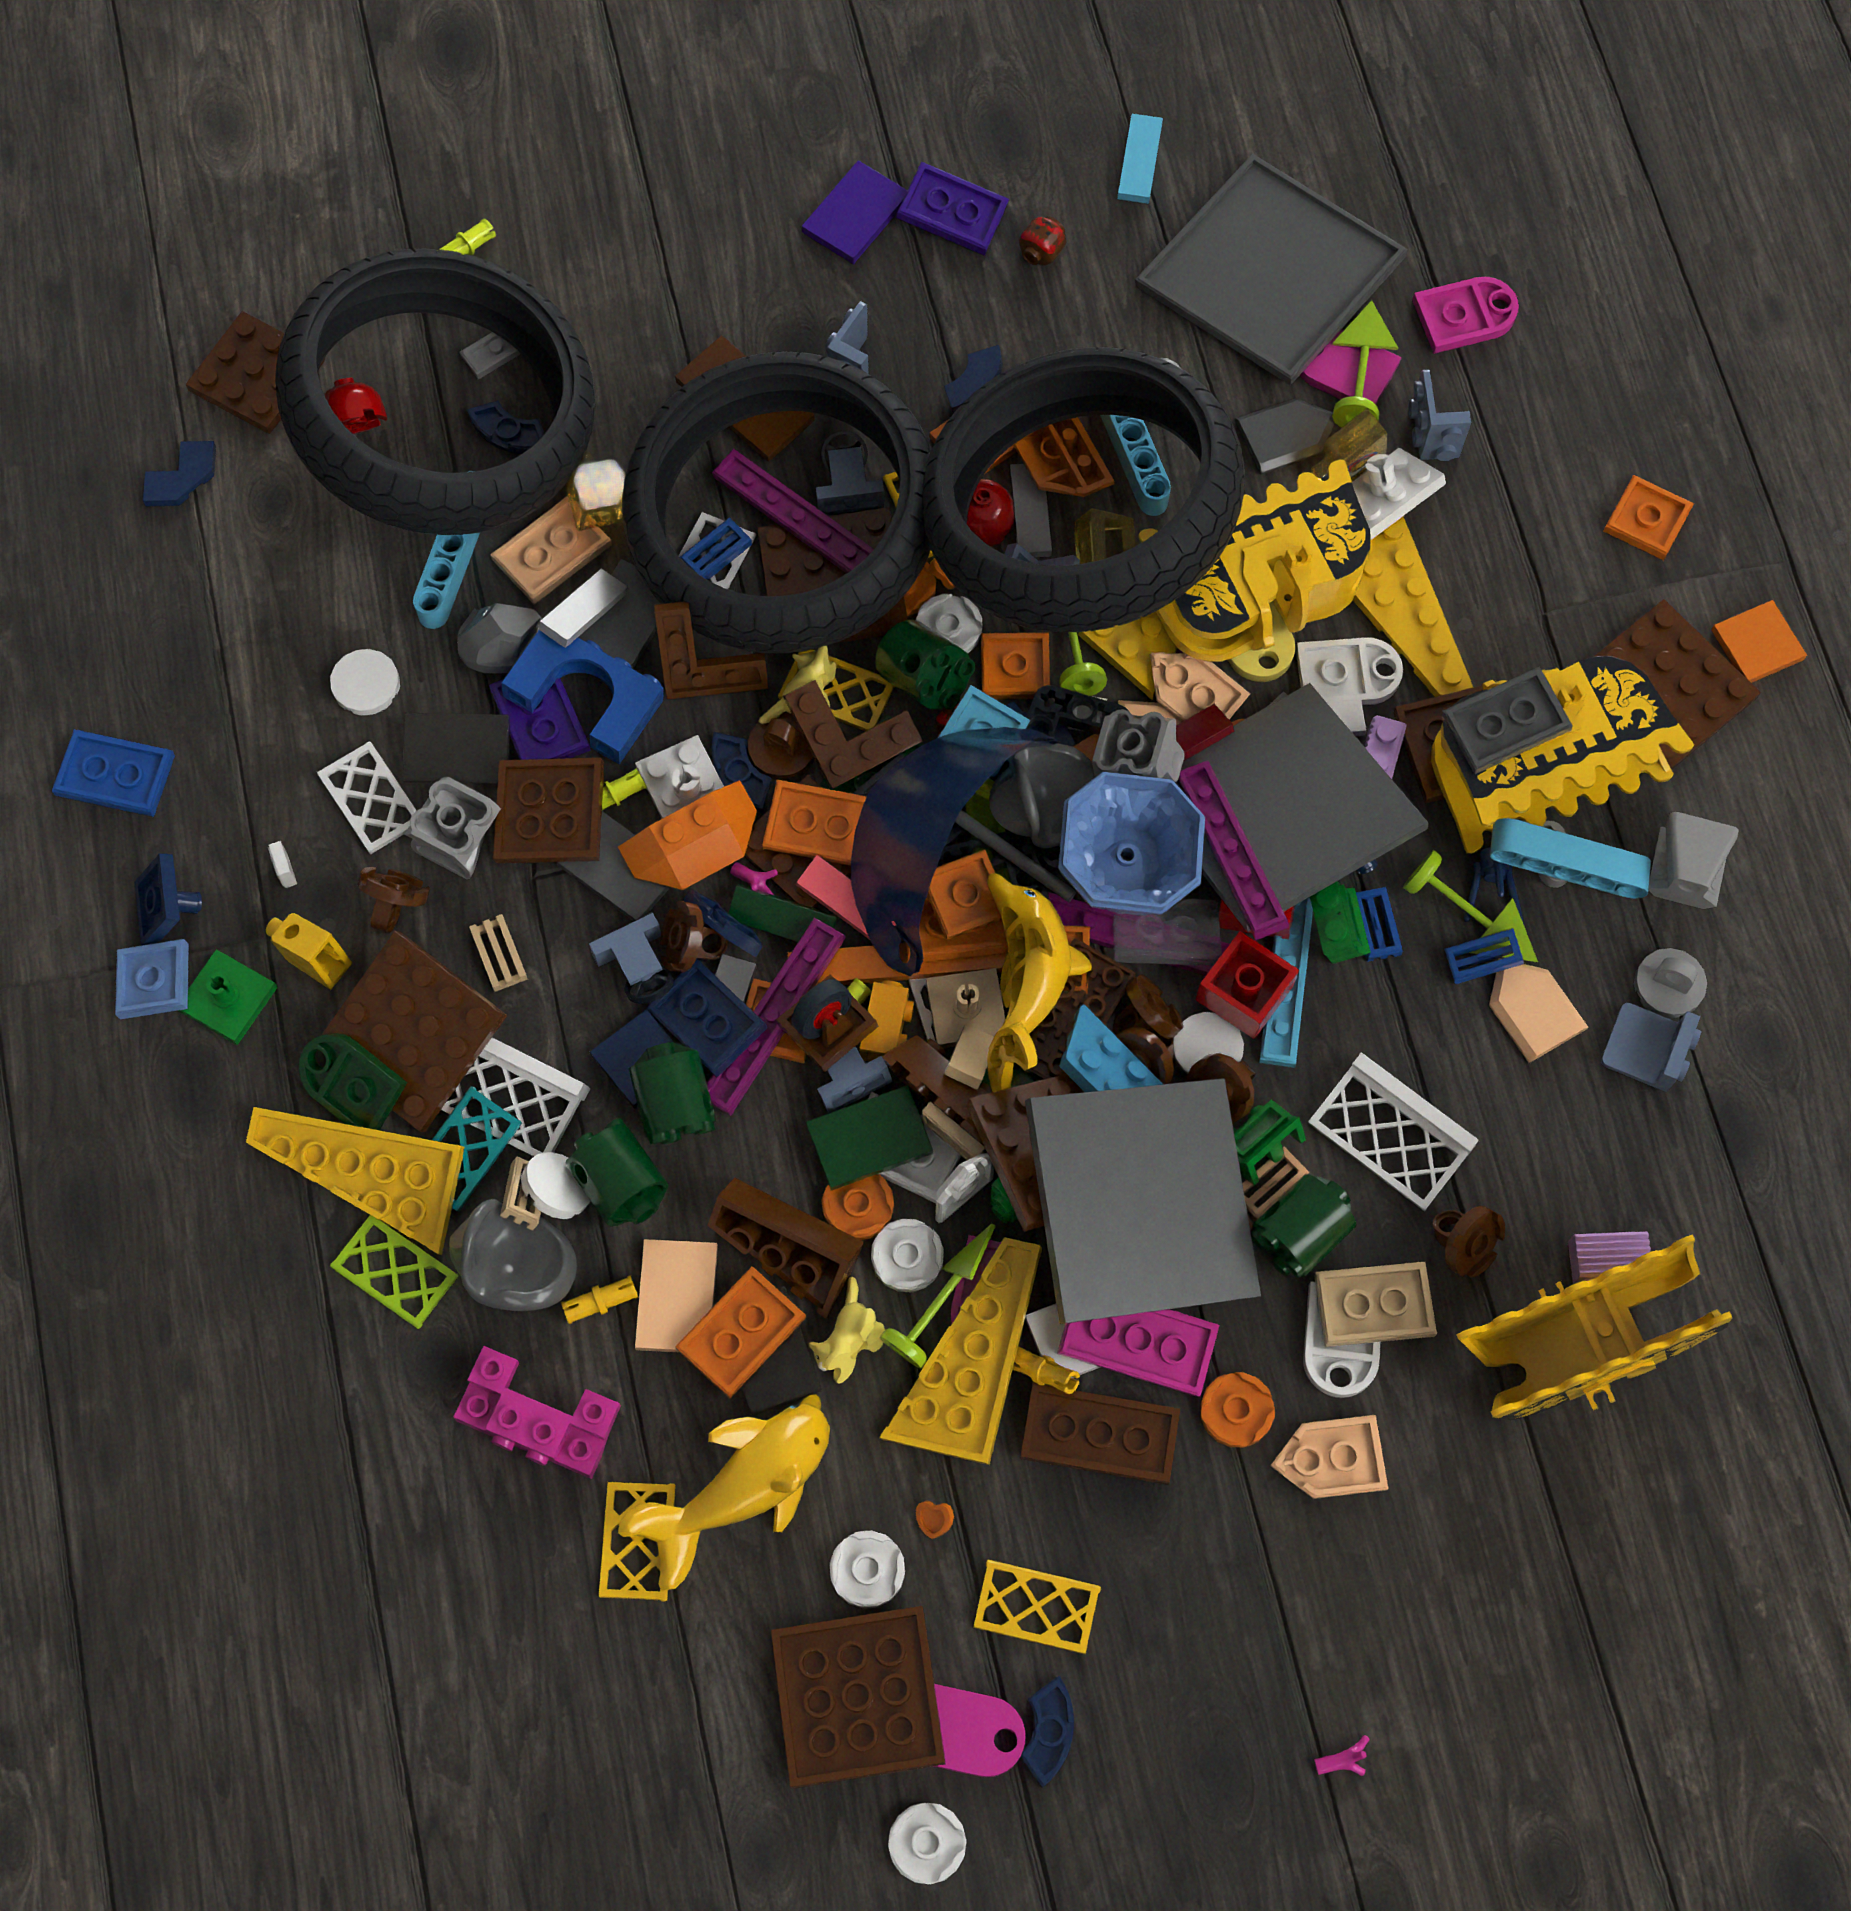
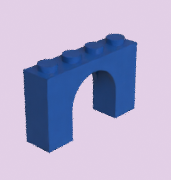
(634, 694)

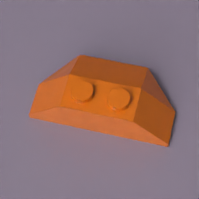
(1064, 459)
(693, 839)

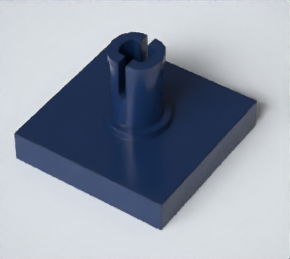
(160, 901)

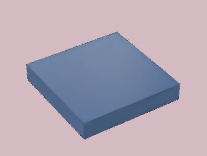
(152, 979)

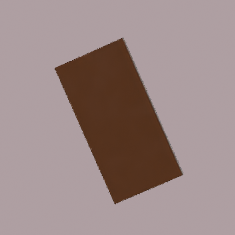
(764, 432)
(1105, 990)

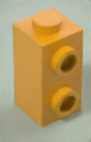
(890, 1008)

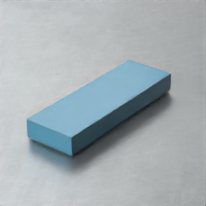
(1140, 158)

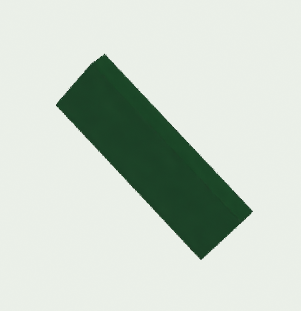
(775, 913)

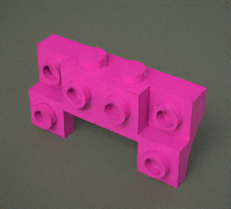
(531, 1425)

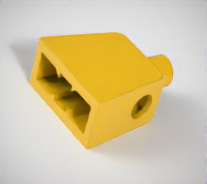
(309, 948)

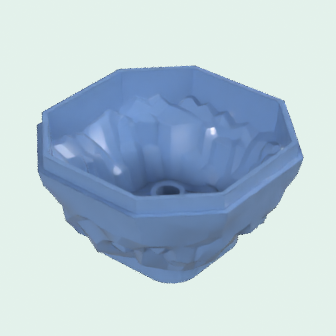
(1134, 819)

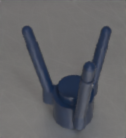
(1495, 873)

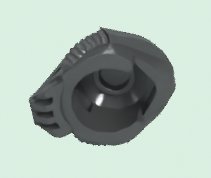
(496, 637)

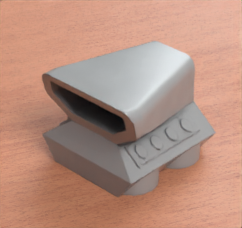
(1138, 746)
(452, 826)
(1691, 860)

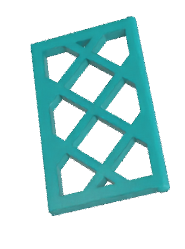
(495, 1146)

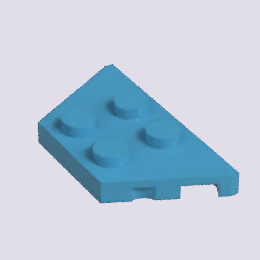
(1099, 1059)

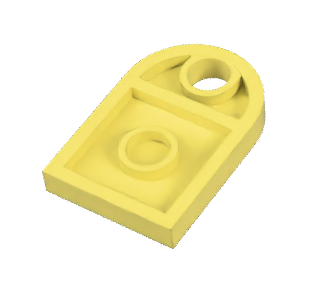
(1282, 652)

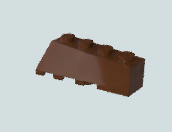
(923, 1070)
(787, 1242)

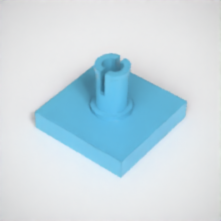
(983, 712)

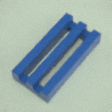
(725, 558)
(1382, 951)
(1489, 968)

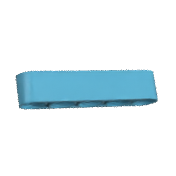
(1139, 453)
(443, 564)
(1570, 858)

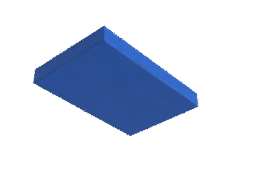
(113, 773)

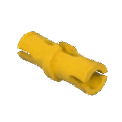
(599, 1299)
(1046, 1371)

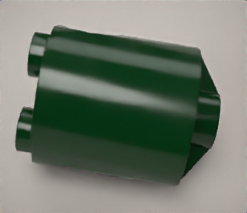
(924, 664)
(672, 1093)
(617, 1175)
(1304, 1225)

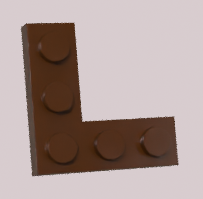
(692, 677)
(834, 755)

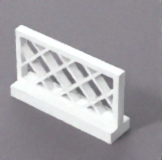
(528, 1070)
(1411, 1106)

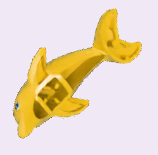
(1031, 974)
(762, 1474)

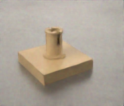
(964, 999)

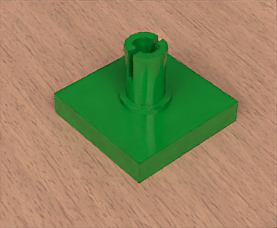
(228, 997)

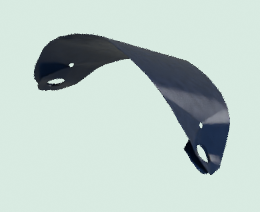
(909, 824)

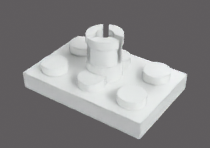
(1394, 487)
(678, 775)

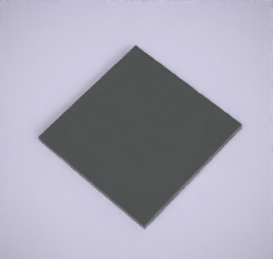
(1271, 268)
(1305, 798)
(1142, 1199)

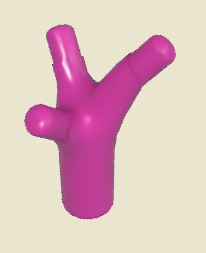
(755, 879)
(1344, 1760)

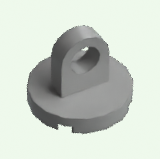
(1670, 982)

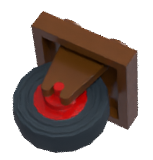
(827, 1022)

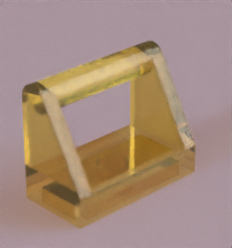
(1090, 534)

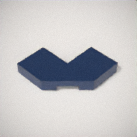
(173, 487)

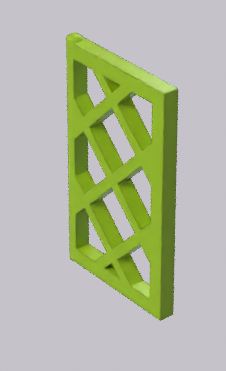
(394, 1241)

